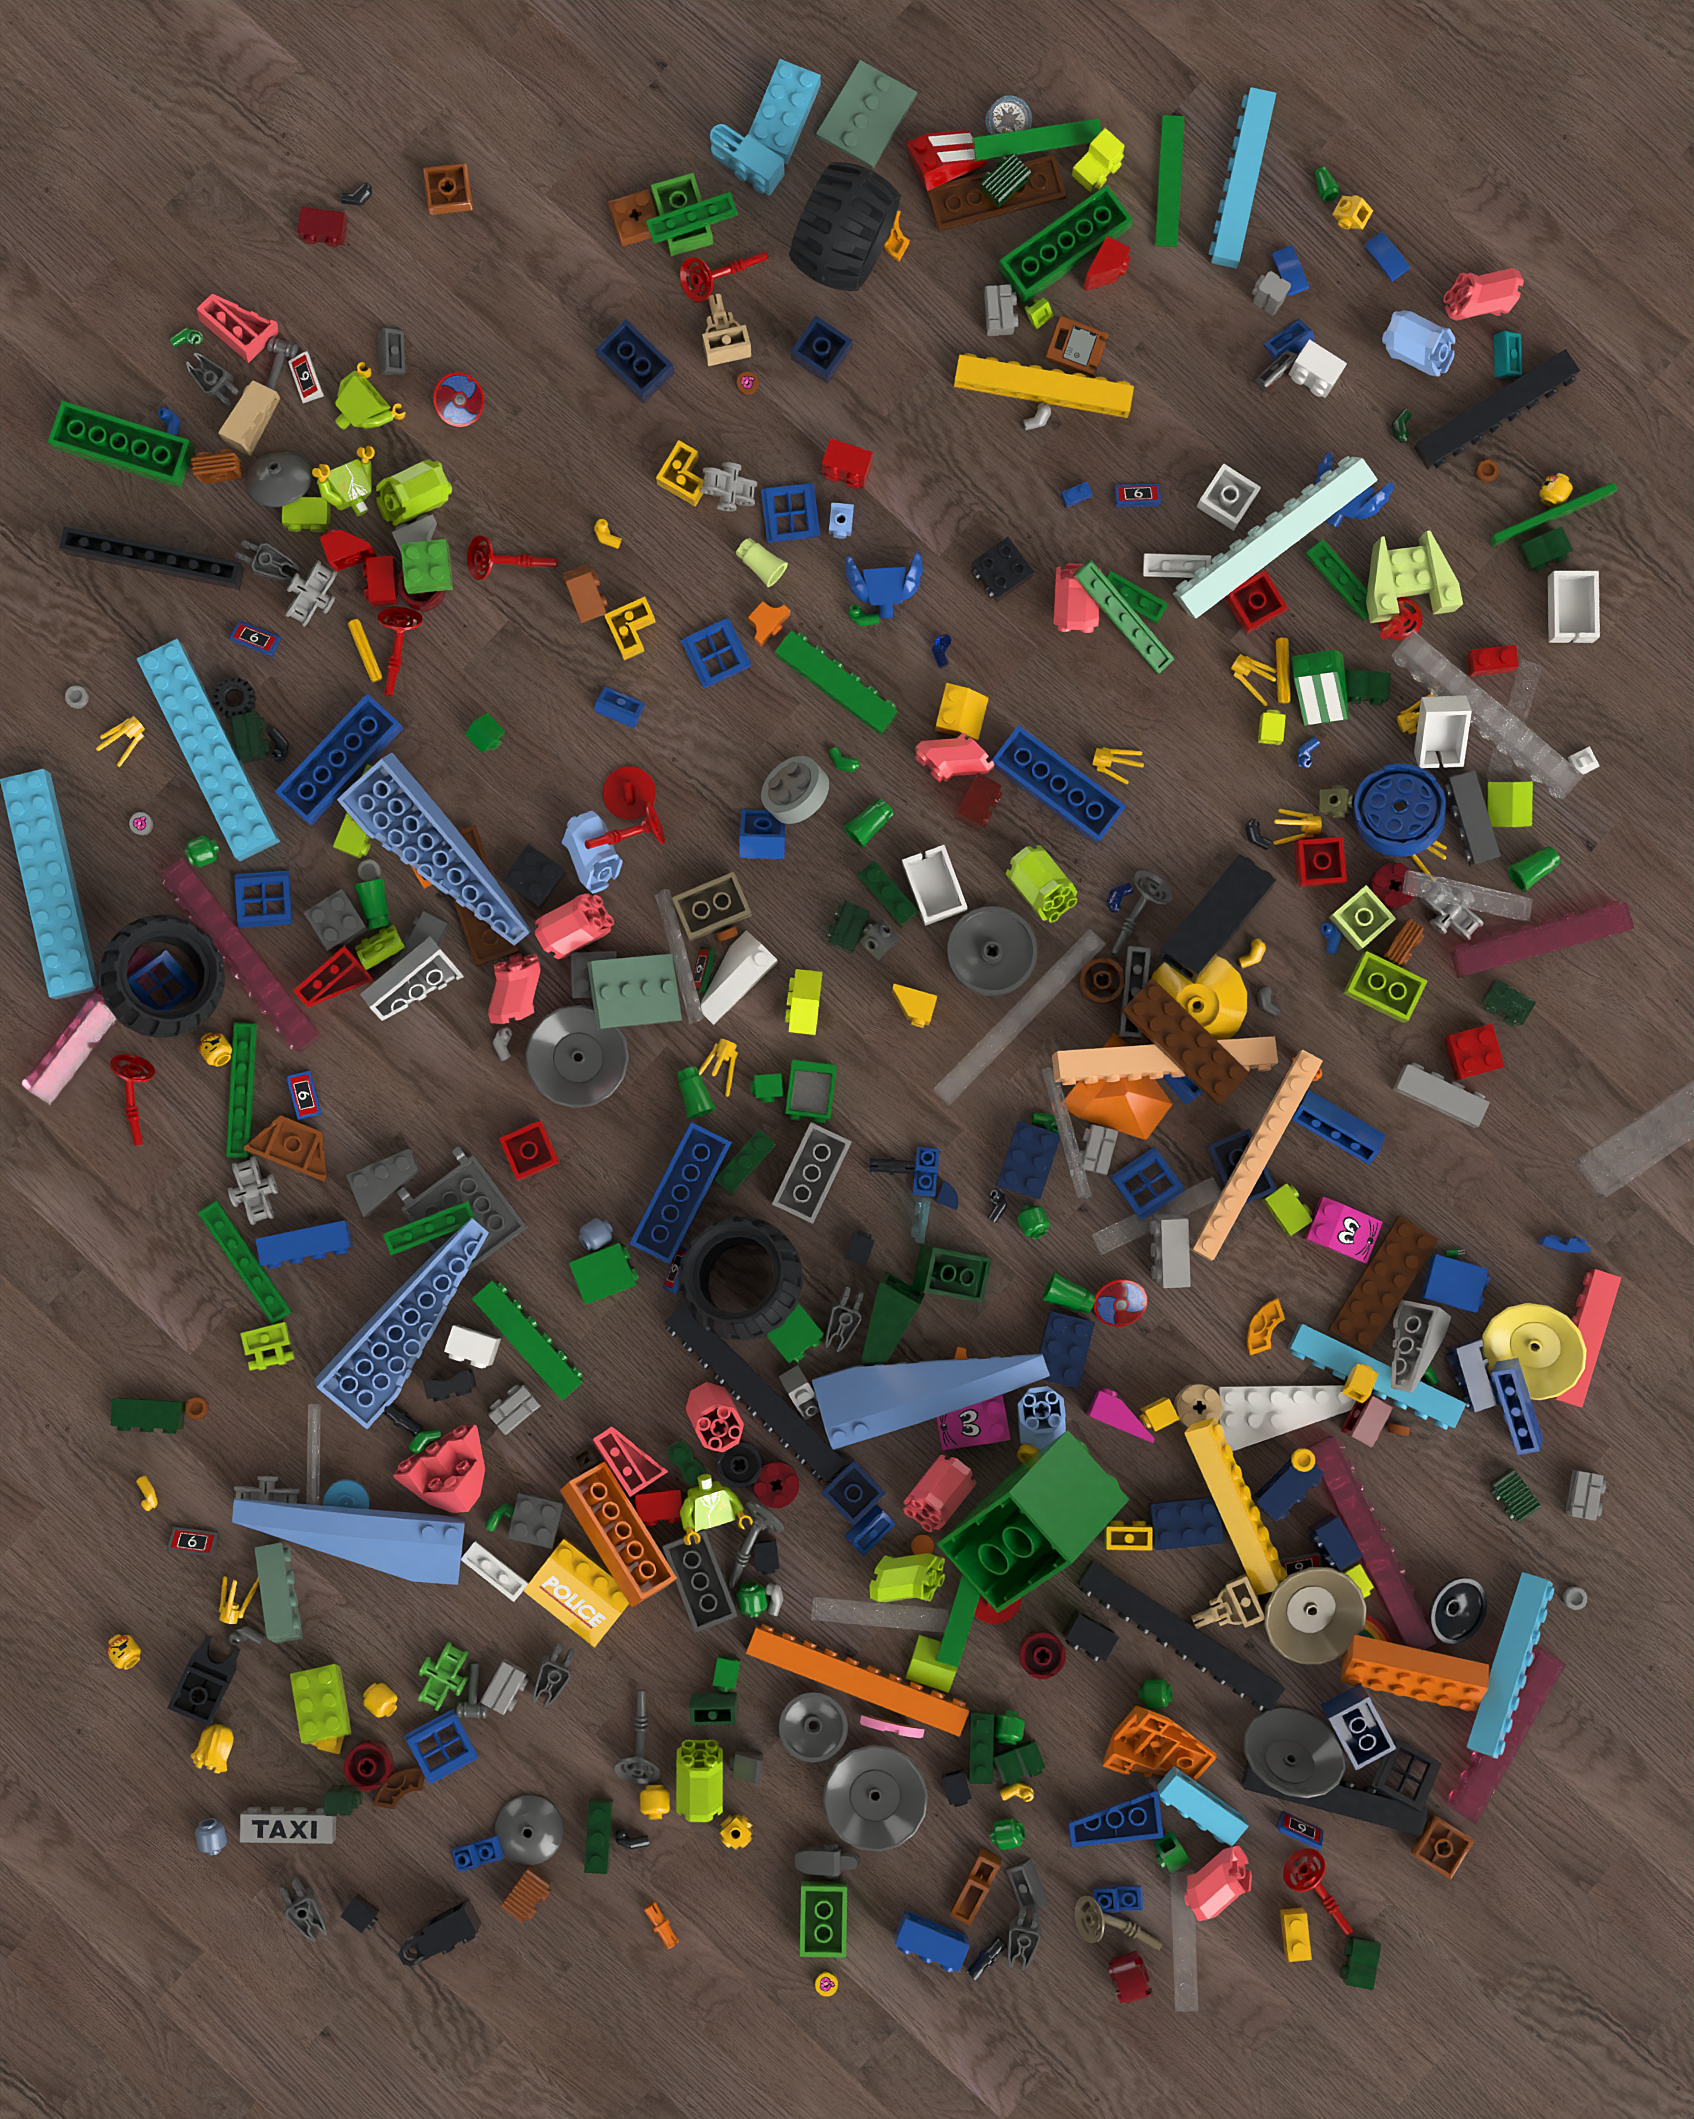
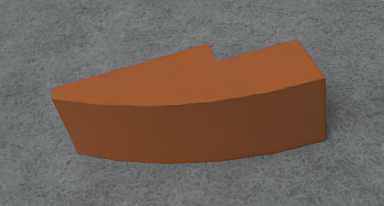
(976, 1886)

